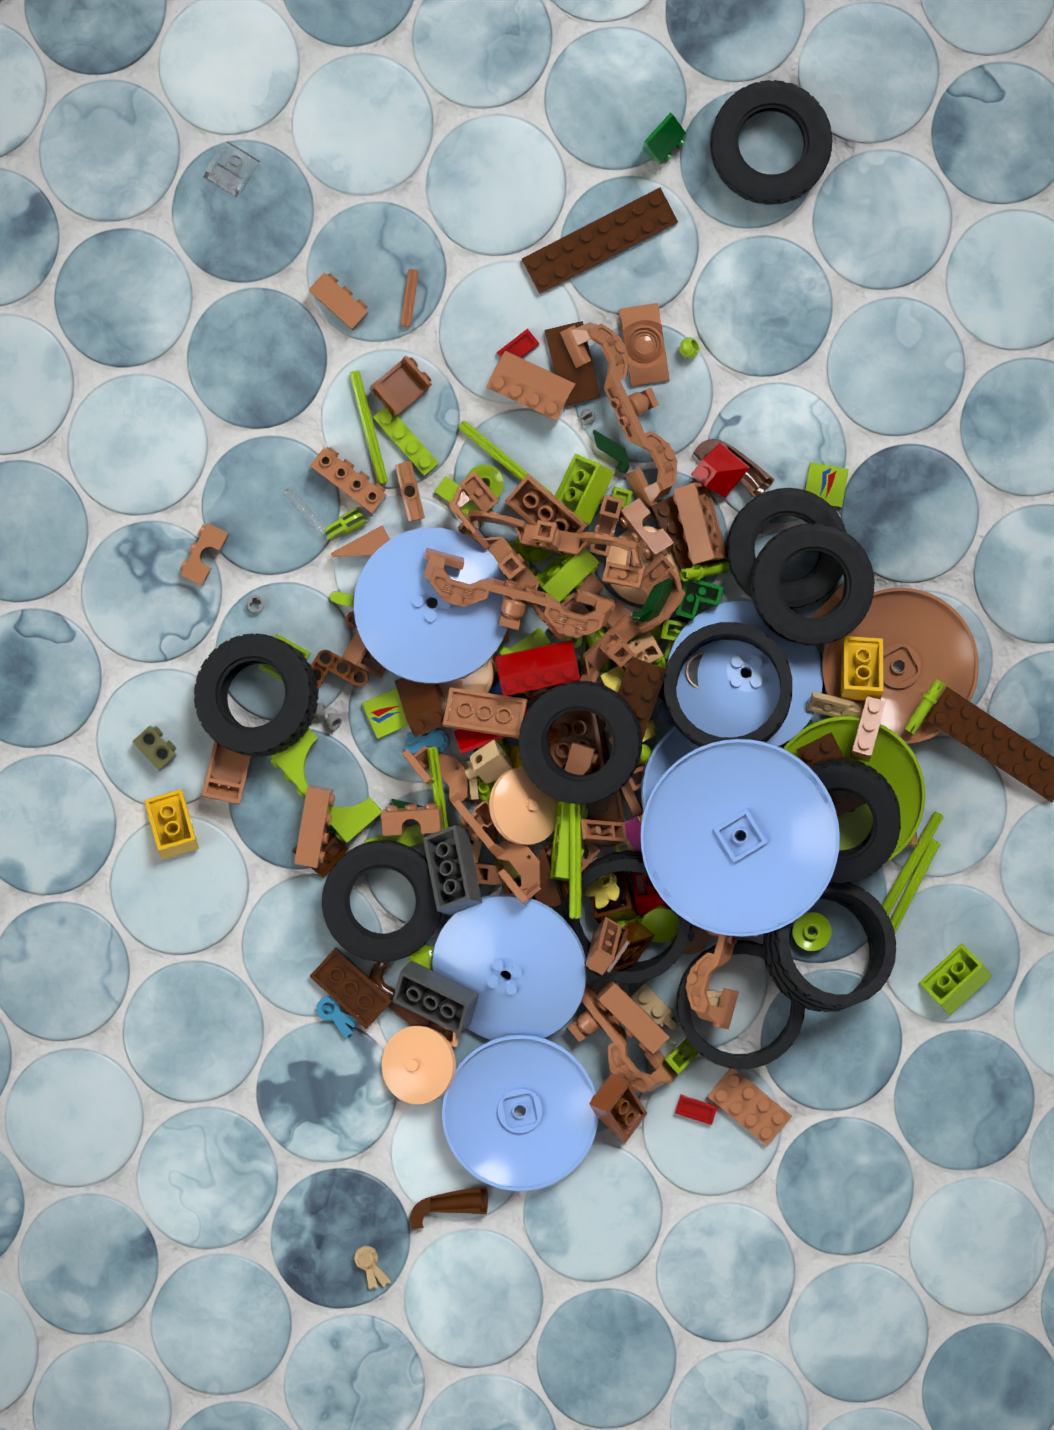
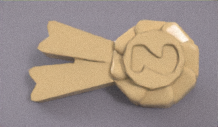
(366, 1259)

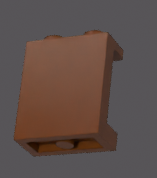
(401, 386)

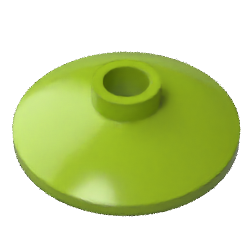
(492, 476)
(819, 938)

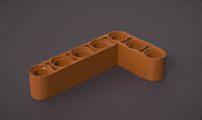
(332, 667)

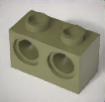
(151, 751)

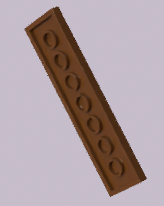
(599, 240)
(994, 742)

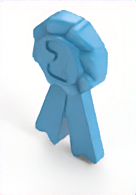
(436, 738)
(330, 1010)

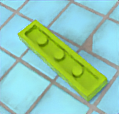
(406, 441)

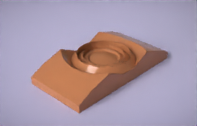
(644, 344)
(226, 775)

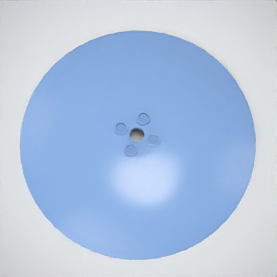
(731, 882)

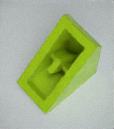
(671, 629)
(681, 1056)

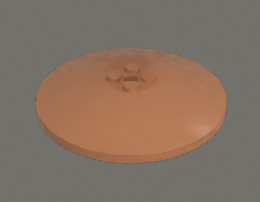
(930, 643)

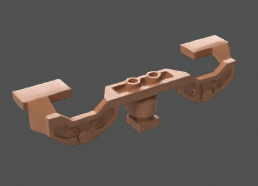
(627, 408)
(548, 537)
(508, 560)
(515, 598)
(614, 642)
(518, 855)
(699, 980)
(619, 1063)

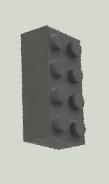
(452, 870)
(435, 997)

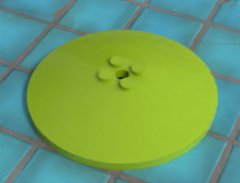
(889, 757)

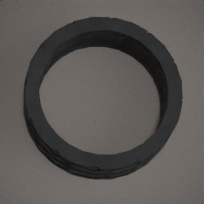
(718, 632)
(881, 953)
(642, 970)
(726, 1059)

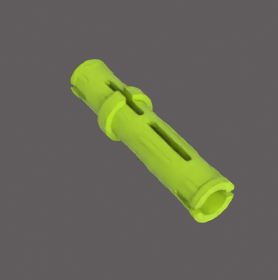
(699, 571)
(924, 707)

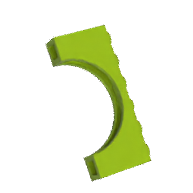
(345, 820)

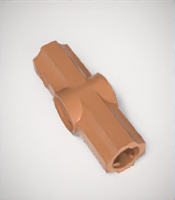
(412, 504)

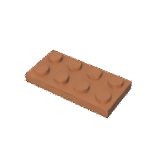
(484, 712)
(749, 1106)

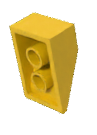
(862, 668)
(171, 824)

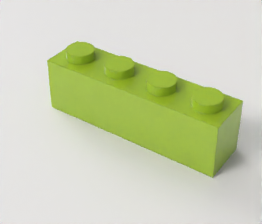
(561, 846)

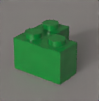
(698, 591)

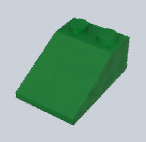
(664, 139)

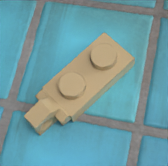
(833, 705)
(654, 1006)

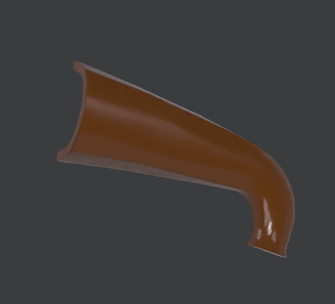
(755, 479)
(406, 1015)
(461, 1201)

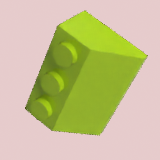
(584, 487)
(567, 573)
(955, 979)

